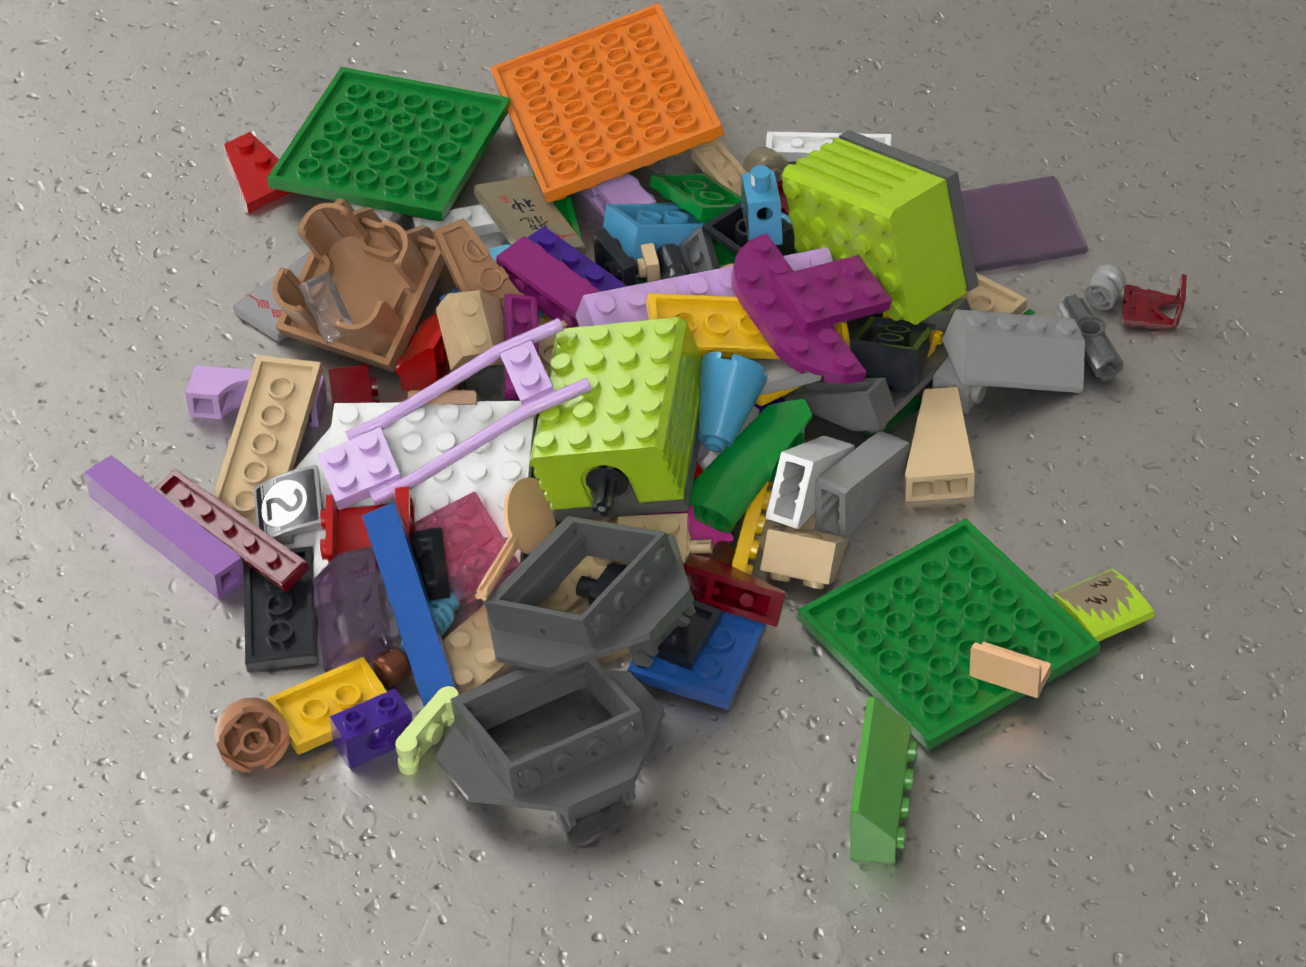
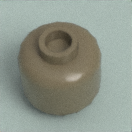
(766, 157)

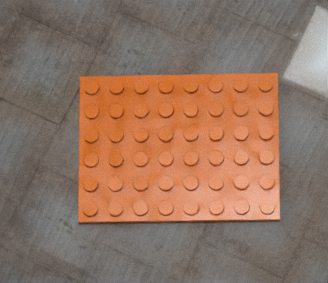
(605, 102)

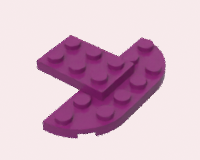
(801, 306)

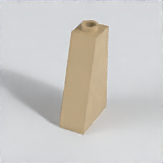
(940, 450)

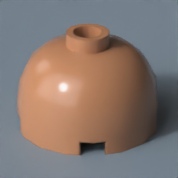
(251, 734)

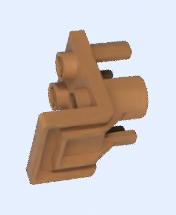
(378, 273)

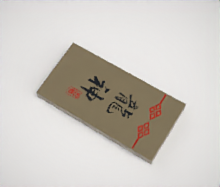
(521, 210)

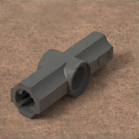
(1098, 349)

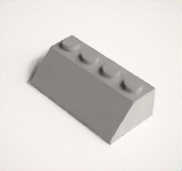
(1016, 350)

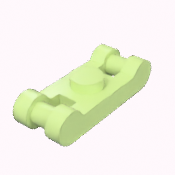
(425, 730)

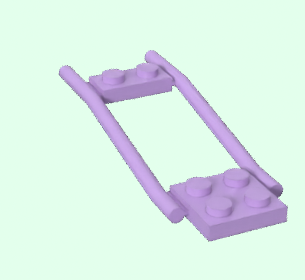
(365, 462)

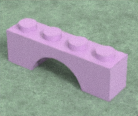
(218, 390)

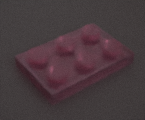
(469, 544)

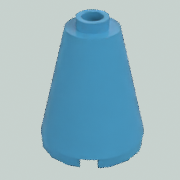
(726, 397)

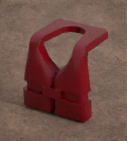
(1143, 306)

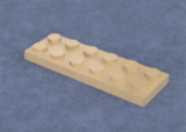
(267, 429)

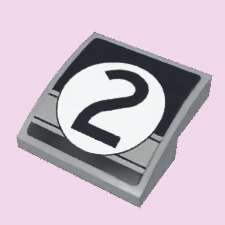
(289, 504)

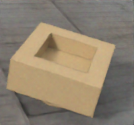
(648, 265)

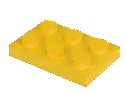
(311, 703)

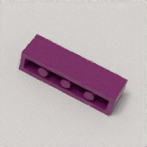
(543, 276)

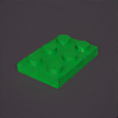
(695, 193)

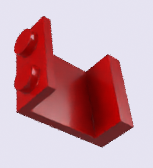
(347, 529)

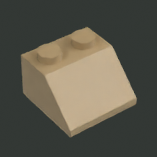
(470, 325)
(803, 555)

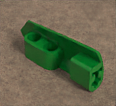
(741, 471)

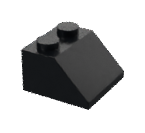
(731, 231)

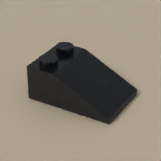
(893, 350)

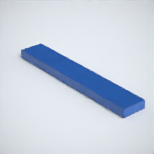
(409, 601)

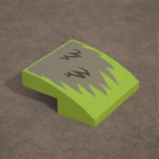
(1105, 604)

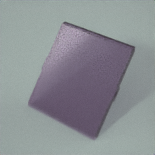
(1021, 224)

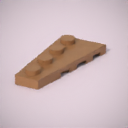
(471, 263)

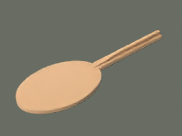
(527, 524)

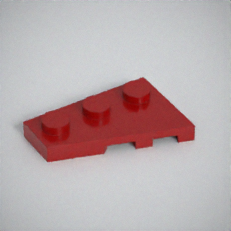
(251, 166)

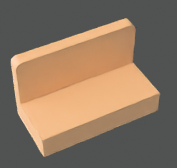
(1008, 669)

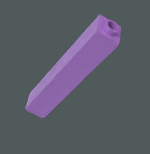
(165, 527)

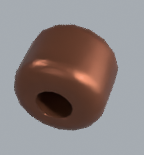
(392, 666)

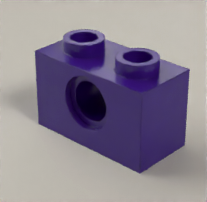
(370, 728)

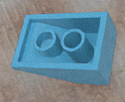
(648, 224)

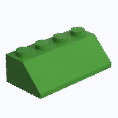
(881, 785)

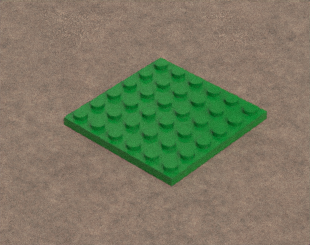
(390, 143)
(916, 617)

